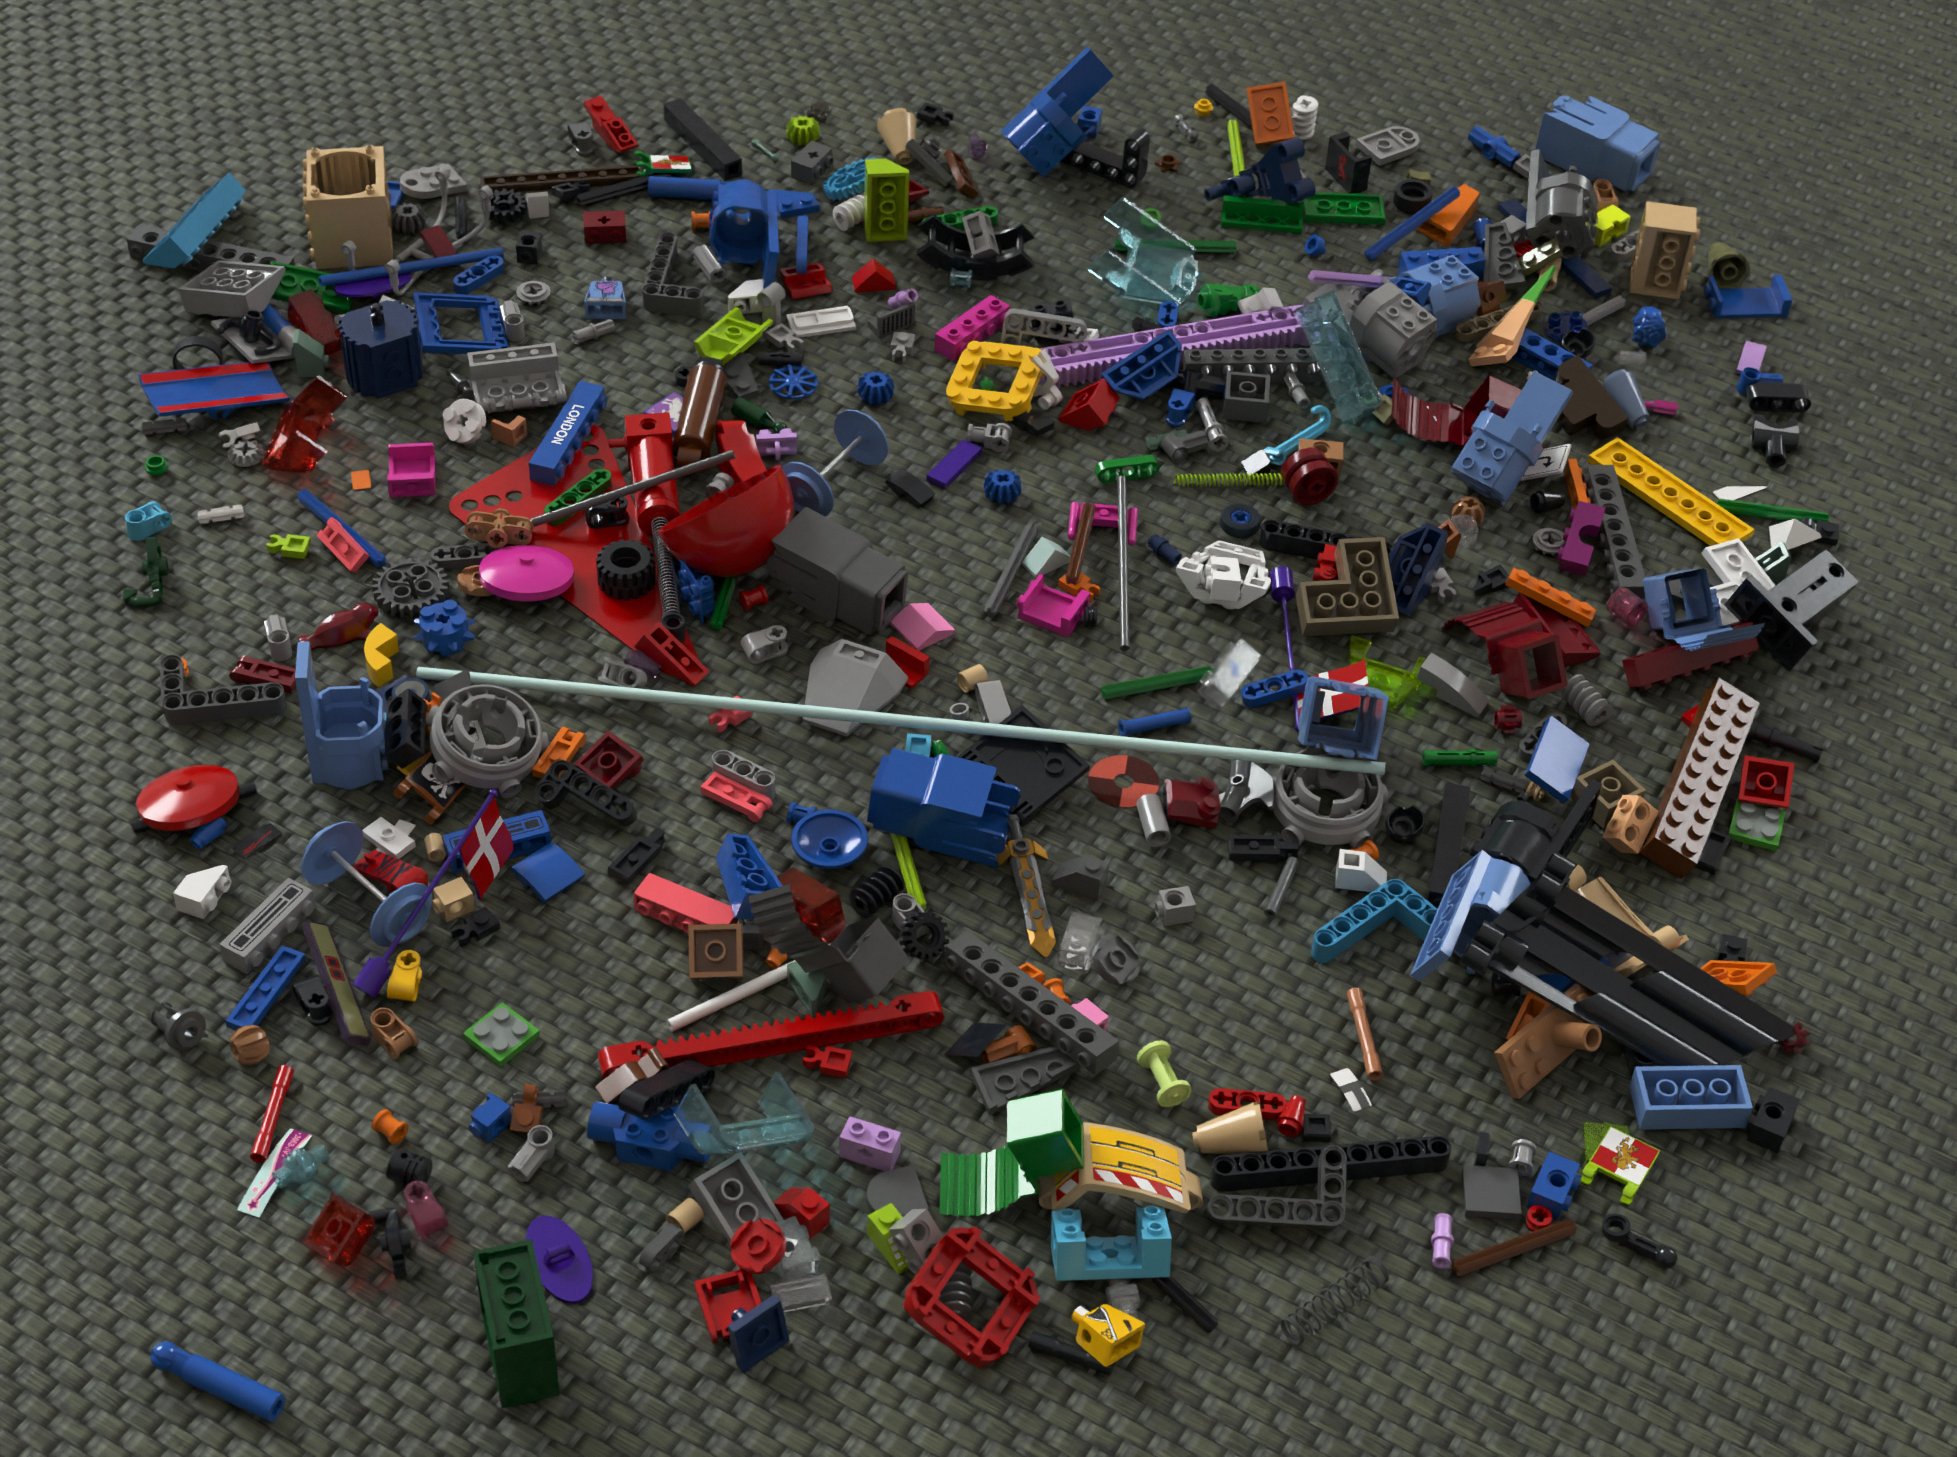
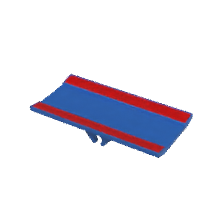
(212, 389)

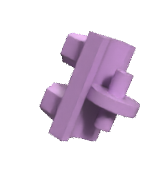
(776, 444)

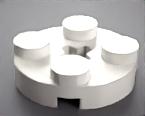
(453, 421)

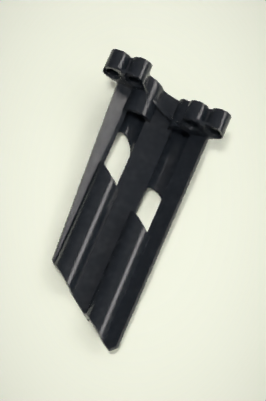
(1668, 1016)

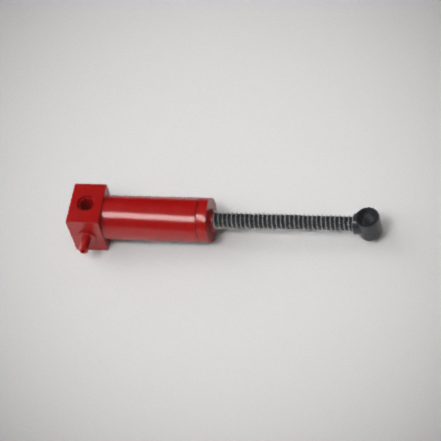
(650, 454)

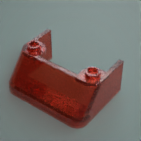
(297, 430)

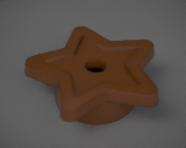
(1168, 162)

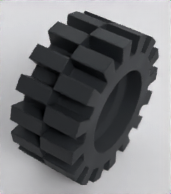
(937, 941)

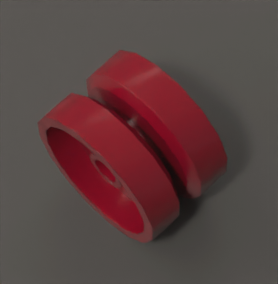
(1309, 476)

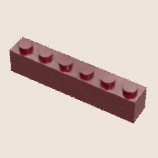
(1674, 660)

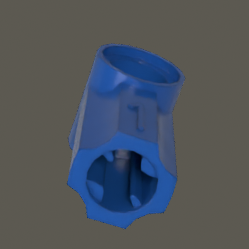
(1751, 375)

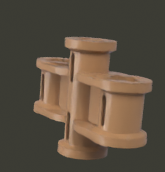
(489, 524)

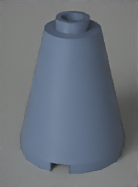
(1626, 393)

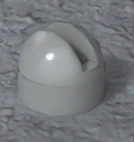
(960, 711)

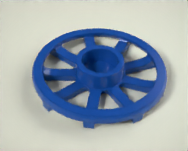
(793, 382)

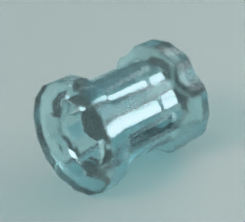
(955, 278)

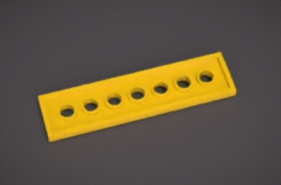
(1668, 484)

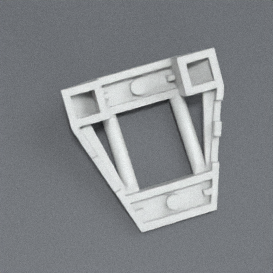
(1192, 573)

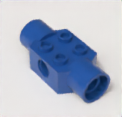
(649, 1142)

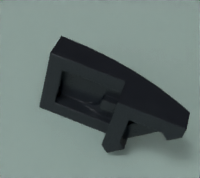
(1491, 581)

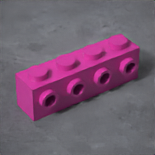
(973, 325)

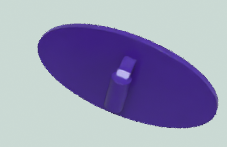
(370, 287)
(561, 1259)

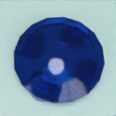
(1561, 323)

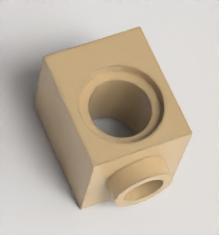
(453, 899)

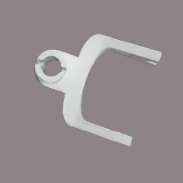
(1050, 393)

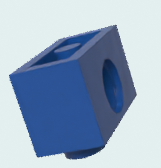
(1554, 1184)

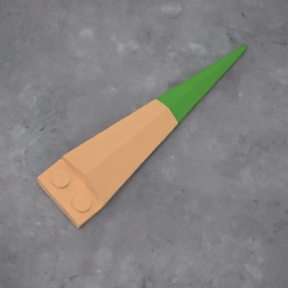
(1504, 338)

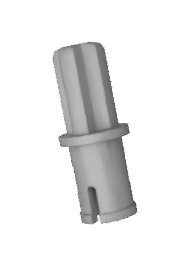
(593, 331)
(1296, 390)

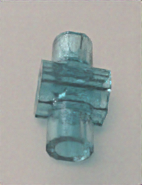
(300, 1165)

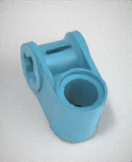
(144, 521)

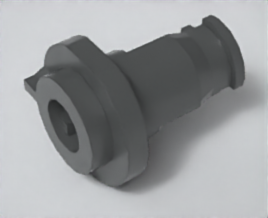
(181, 1027)

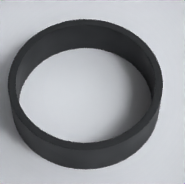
(196, 341)

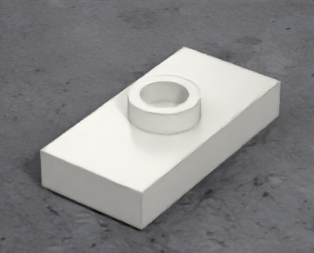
(388, 838)

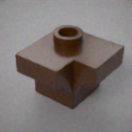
(1490, 296)

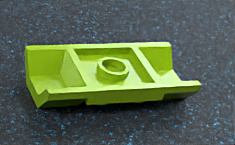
(729, 336)

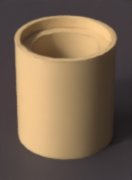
(971, 676)
(686, 1215)

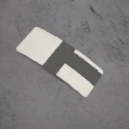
(1351, 1089)

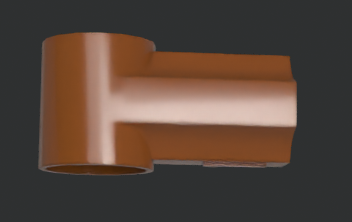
(1014, 1043)

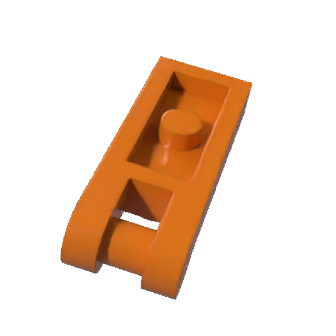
(561, 748)

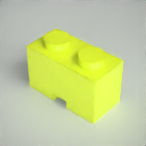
(1611, 223)

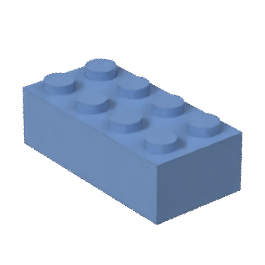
(1690, 1097)

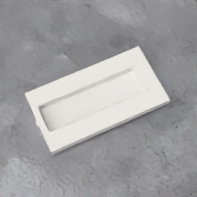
(821, 321)

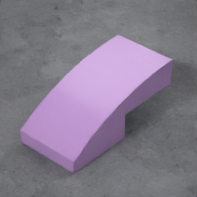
(1751, 356)

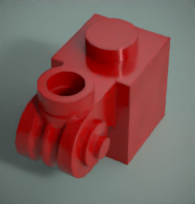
(1327, 565)

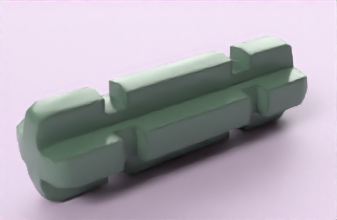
(1153, 442)

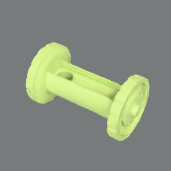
(1172, 1090)

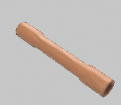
(1370, 1057)

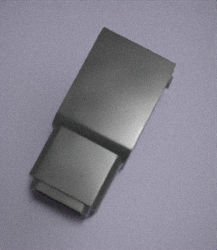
(842, 575)

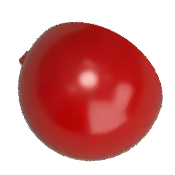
(735, 532)

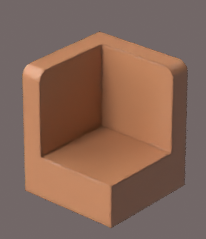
(509, 433)

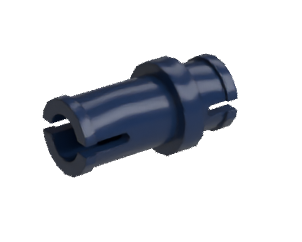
(1161, 547)

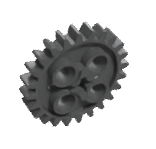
(394, 592)

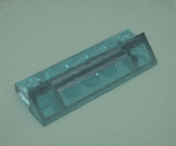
(1338, 358)

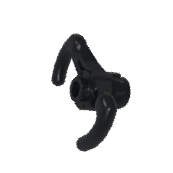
(253, 330)

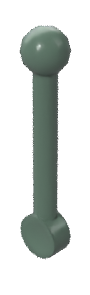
(755, 142)

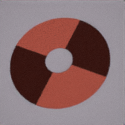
(1102, 780)

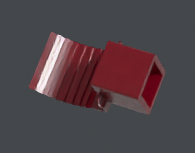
(1452, 421)
(1507, 636)

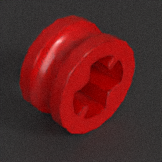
(1539, 1211)

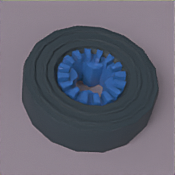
(1240, 520)

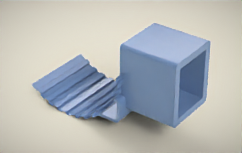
(1703, 621)

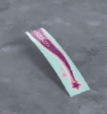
(264, 1184)

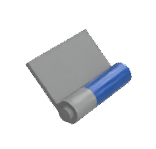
(276, 325)

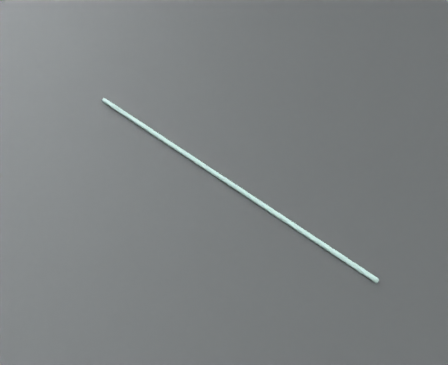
(912, 721)

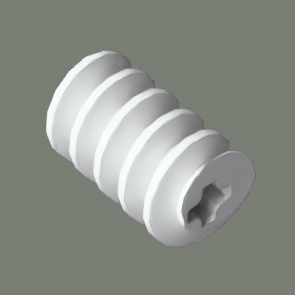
(1304, 117)
(849, 212)

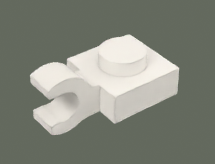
(244, 432)

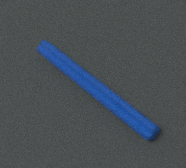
(1412, 223)
(325, 513)

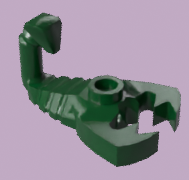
(155, 568)

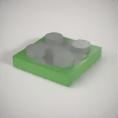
(1756, 825)
(501, 1034)

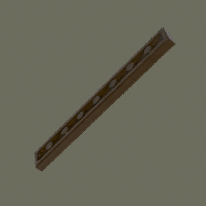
(545, 180)

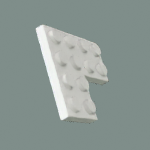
(1733, 565)

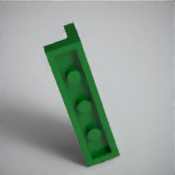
(1262, 212)

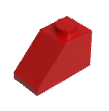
(807, 1206)

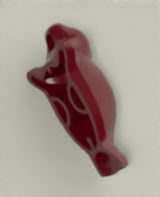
(343, 627)

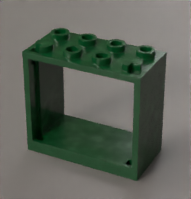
(516, 1323)

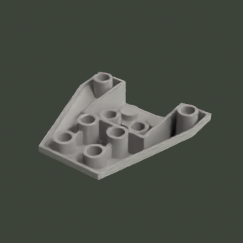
(853, 679)

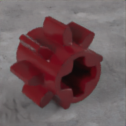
(1508, 719)
(1799, 1043)

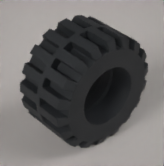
(626, 569)

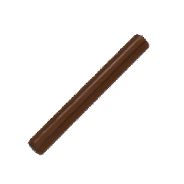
(1080, 543)
(1513, 1247)

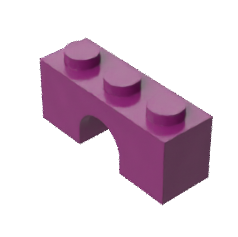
(1585, 521)

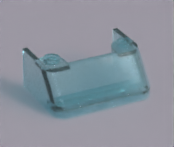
(785, 1123)

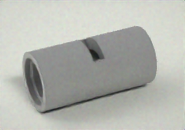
(1153, 820)

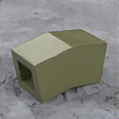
(1423, 176)

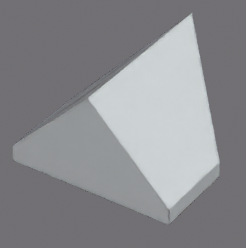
(1792, 533)

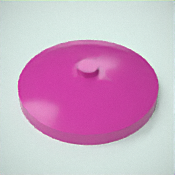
(526, 573)

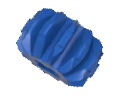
(875, 387)
(1002, 486)

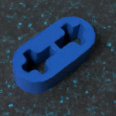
(1170, 318)

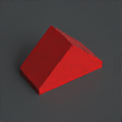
(873, 278)

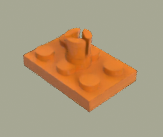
(1270, 113)
(1741, 976)

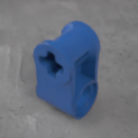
(1180, 406)

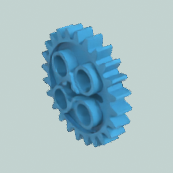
(846, 181)

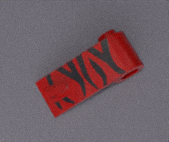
(390, 870)

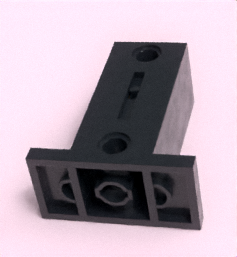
(1792, 606)

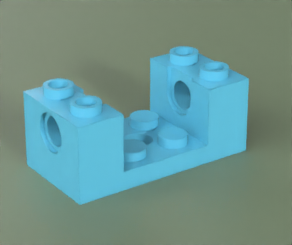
(1111, 1257)

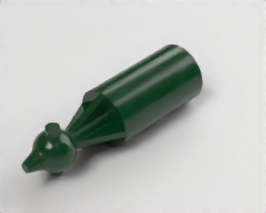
(755, 415)

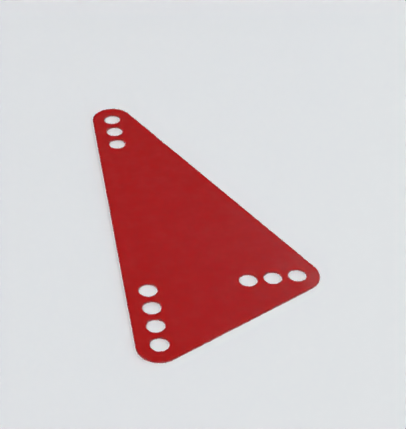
(574, 538)

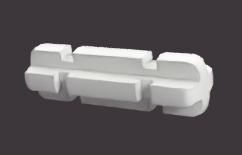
(220, 514)

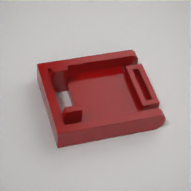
(719, 1308)

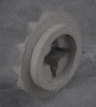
(540, 289)
(253, 456)
(1541, 537)

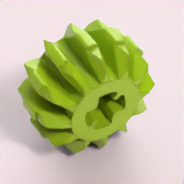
(802, 130)

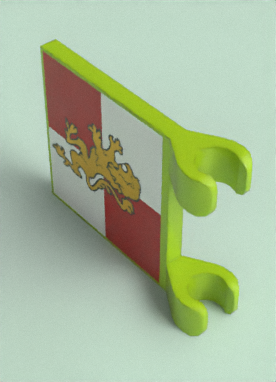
(1623, 1160)

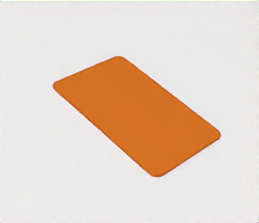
(361, 479)

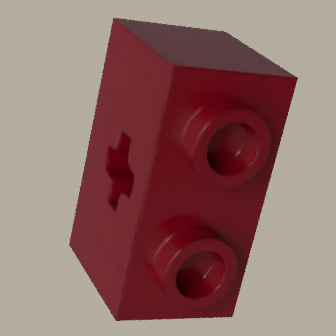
(604, 227)

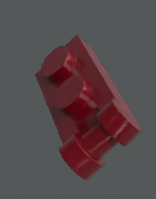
(261, 671)

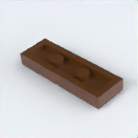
(960, 173)

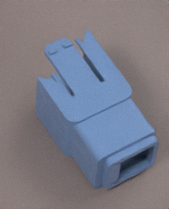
(1598, 142)
(1366, 736)

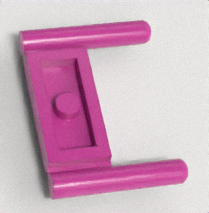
(1104, 516)

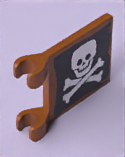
(427, 786)

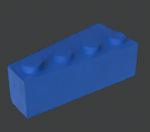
(1470, 257)
(744, 873)

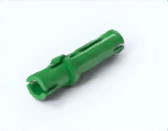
(1466, 758)

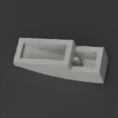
(1452, 685)

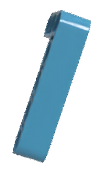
(1387, 901)

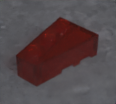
(309, 315)
(816, 904)

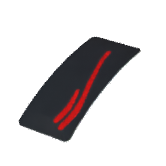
(256, 839)

